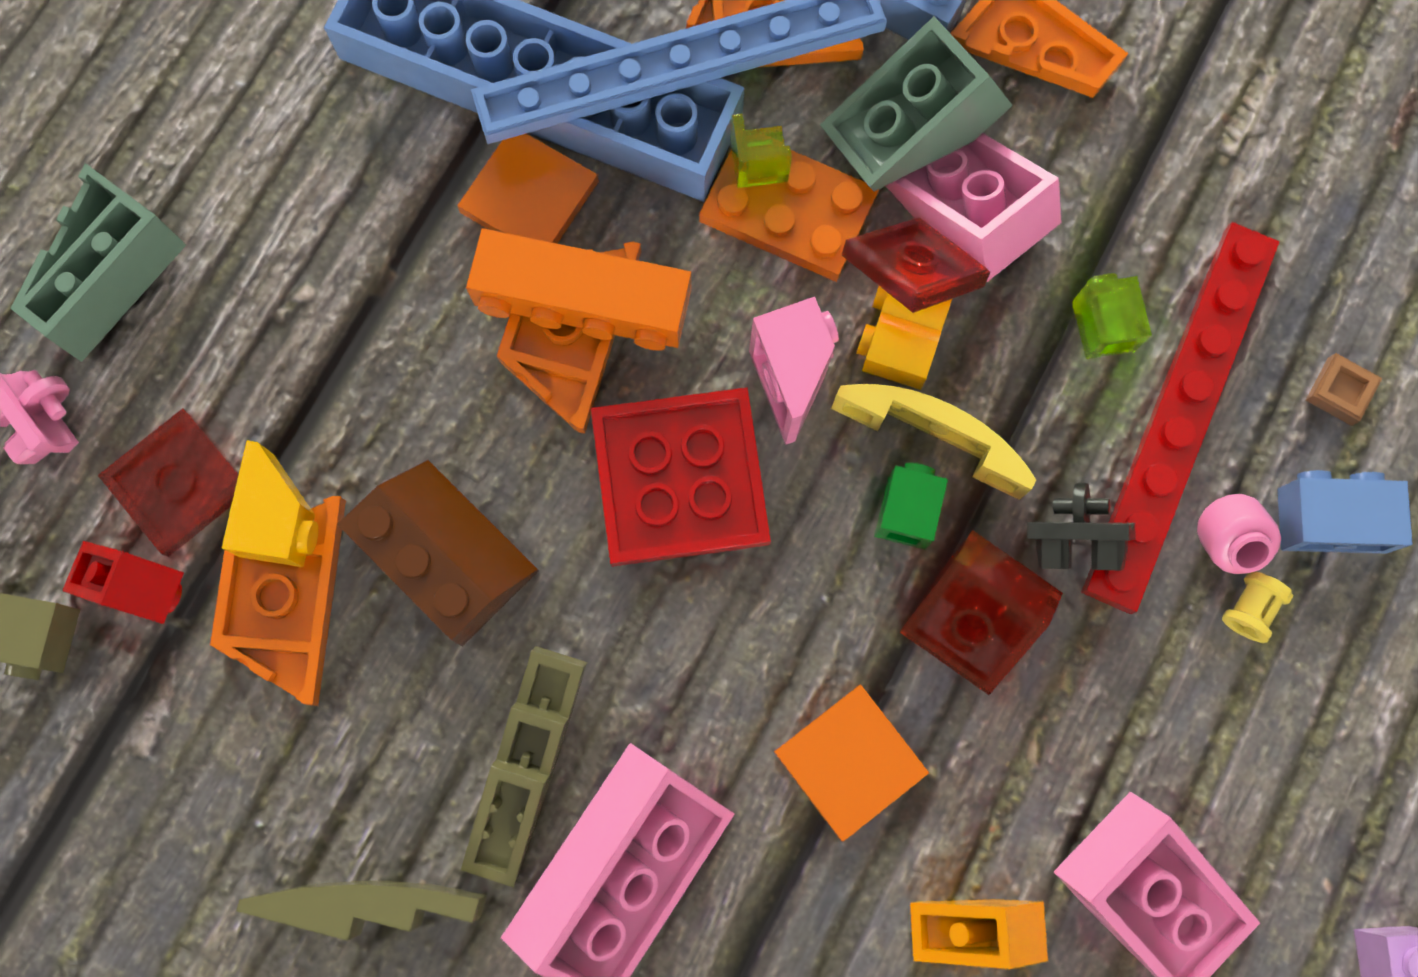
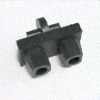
(1054, 539)

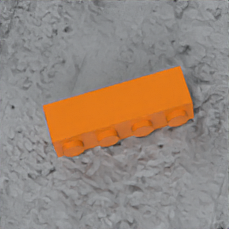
(579, 289)

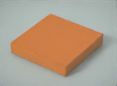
(528, 190)
(851, 762)

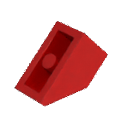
(124, 582)

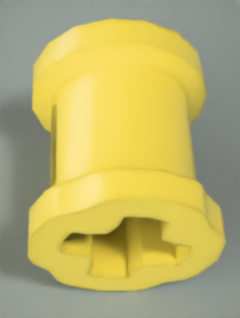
(1257, 606)

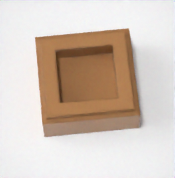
(1343, 389)

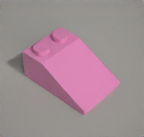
(984, 201)
(1157, 892)

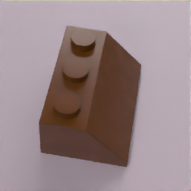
(438, 550)

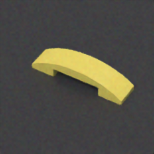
(998, 461)

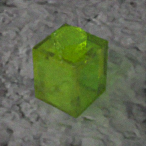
(1111, 316)

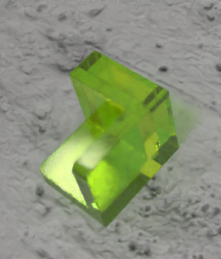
(759, 154)

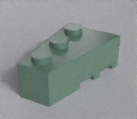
(95, 266)

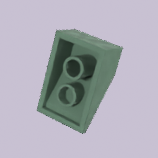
(915, 108)

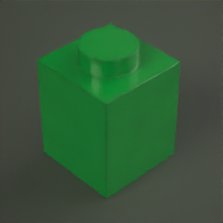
(911, 506)

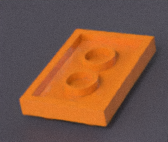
(793, 219)

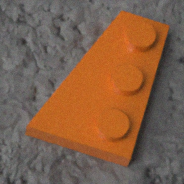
(1042, 42)

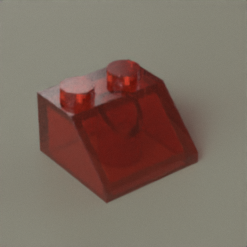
(982, 613)

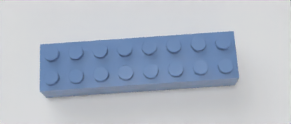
(474, 43)

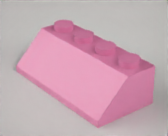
(617, 873)

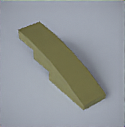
(523, 766)
(343, 907)

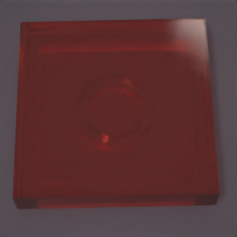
(915, 264)
(173, 482)

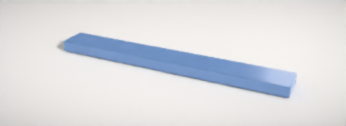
(670, 63)

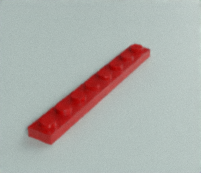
(1184, 411)

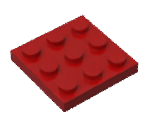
(680, 477)

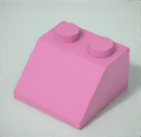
(791, 359)

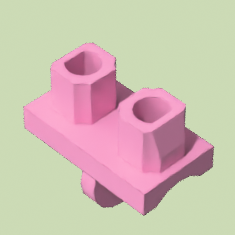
(36, 414)

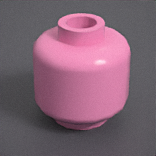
(1238, 534)

